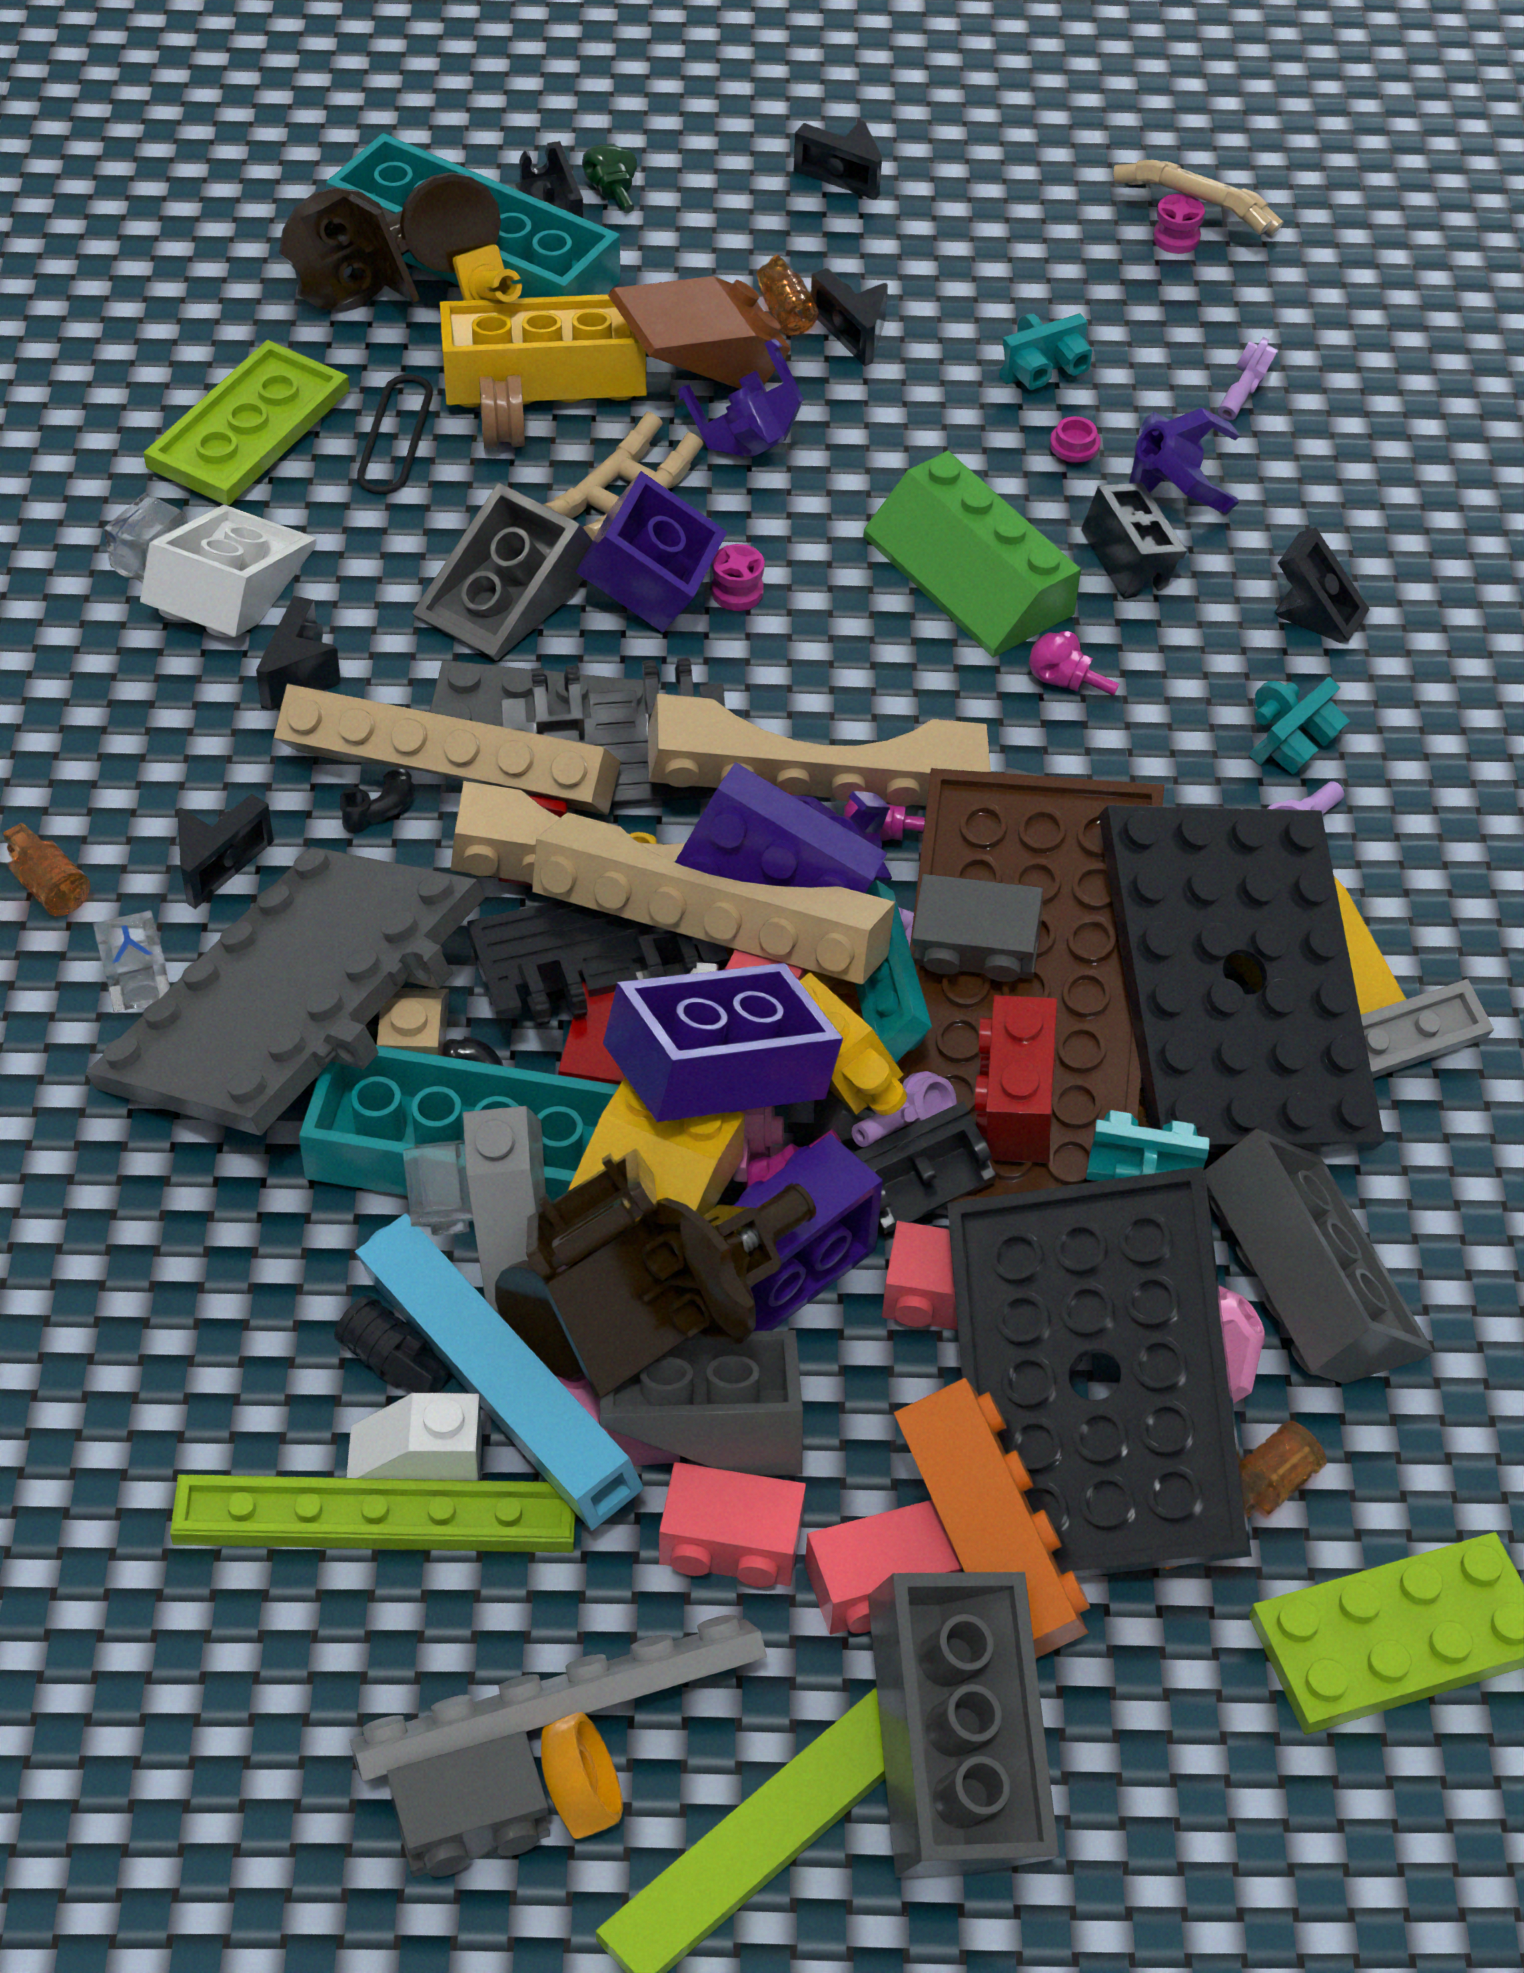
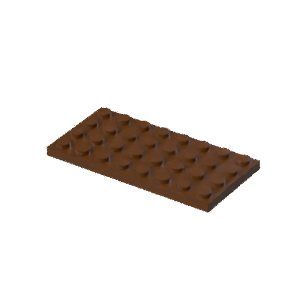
(1047, 838)

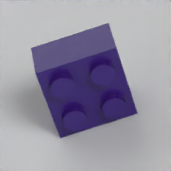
(651, 552)

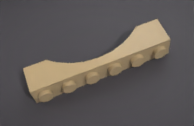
(700, 740)
(447, 746)
(500, 830)
(809, 928)

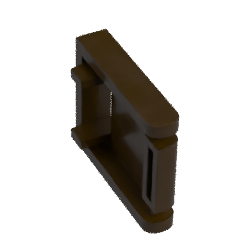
(590, 1213)

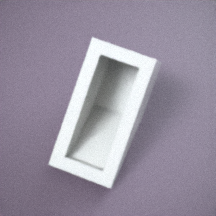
(419, 1439)

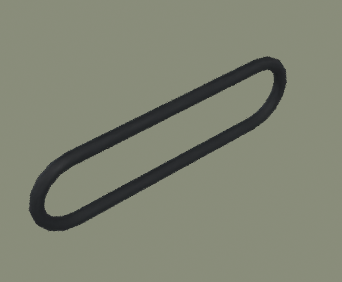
(375, 427)

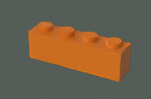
(985, 1505)

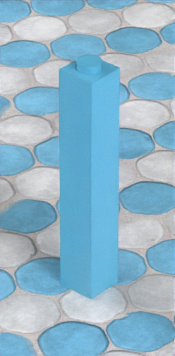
(507, 1375)

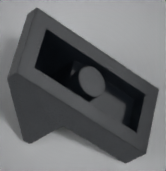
(841, 161)
(848, 316)
(1321, 591)
(297, 656)
(219, 852)

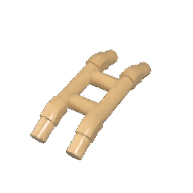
(1243, 202)
(625, 464)

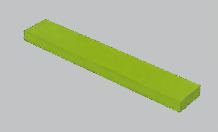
(371, 1514)
(749, 1845)

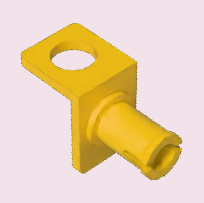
(484, 276)

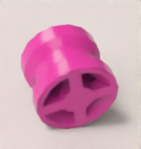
(1178, 223)
(737, 577)

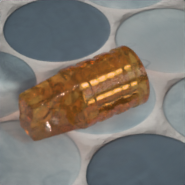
(785, 295)
(46, 871)
(1280, 1467)

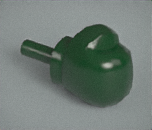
(611, 172)

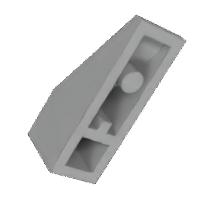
(503, 1185)

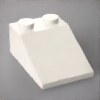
(223, 569)

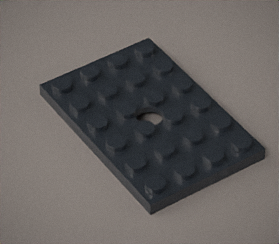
(1228, 1061)
(1124, 1275)

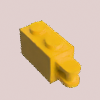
(864, 1067)

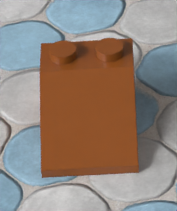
(702, 326)

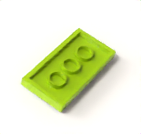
(246, 422)
(1395, 1632)

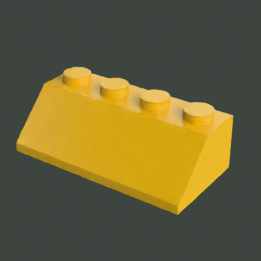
(556, 344)

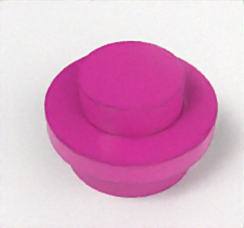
(1075, 440)

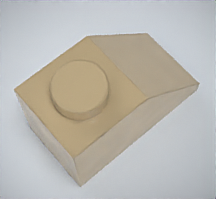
(415, 1020)

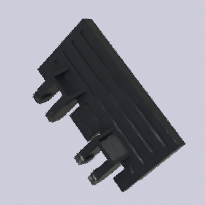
(612, 725)
(572, 944)

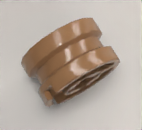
(502, 411)

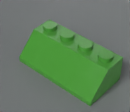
(974, 555)

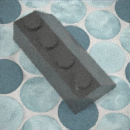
(1313, 1260)
(961, 1723)

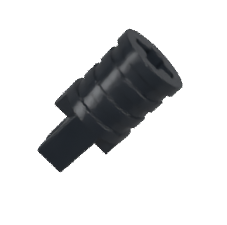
(390, 1346)

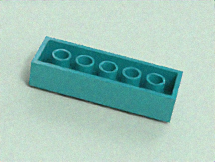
(538, 241)
(409, 1098)

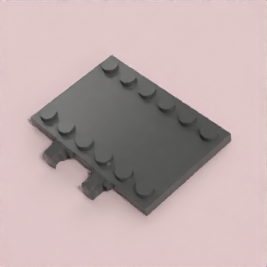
(289, 989)

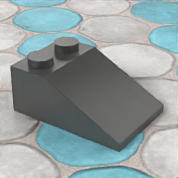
(505, 573)
(718, 1404)

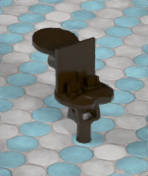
(348, 229)
(651, 1288)

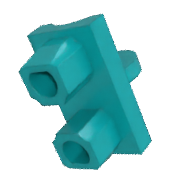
(1044, 347)
(1280, 707)
(1128, 1150)

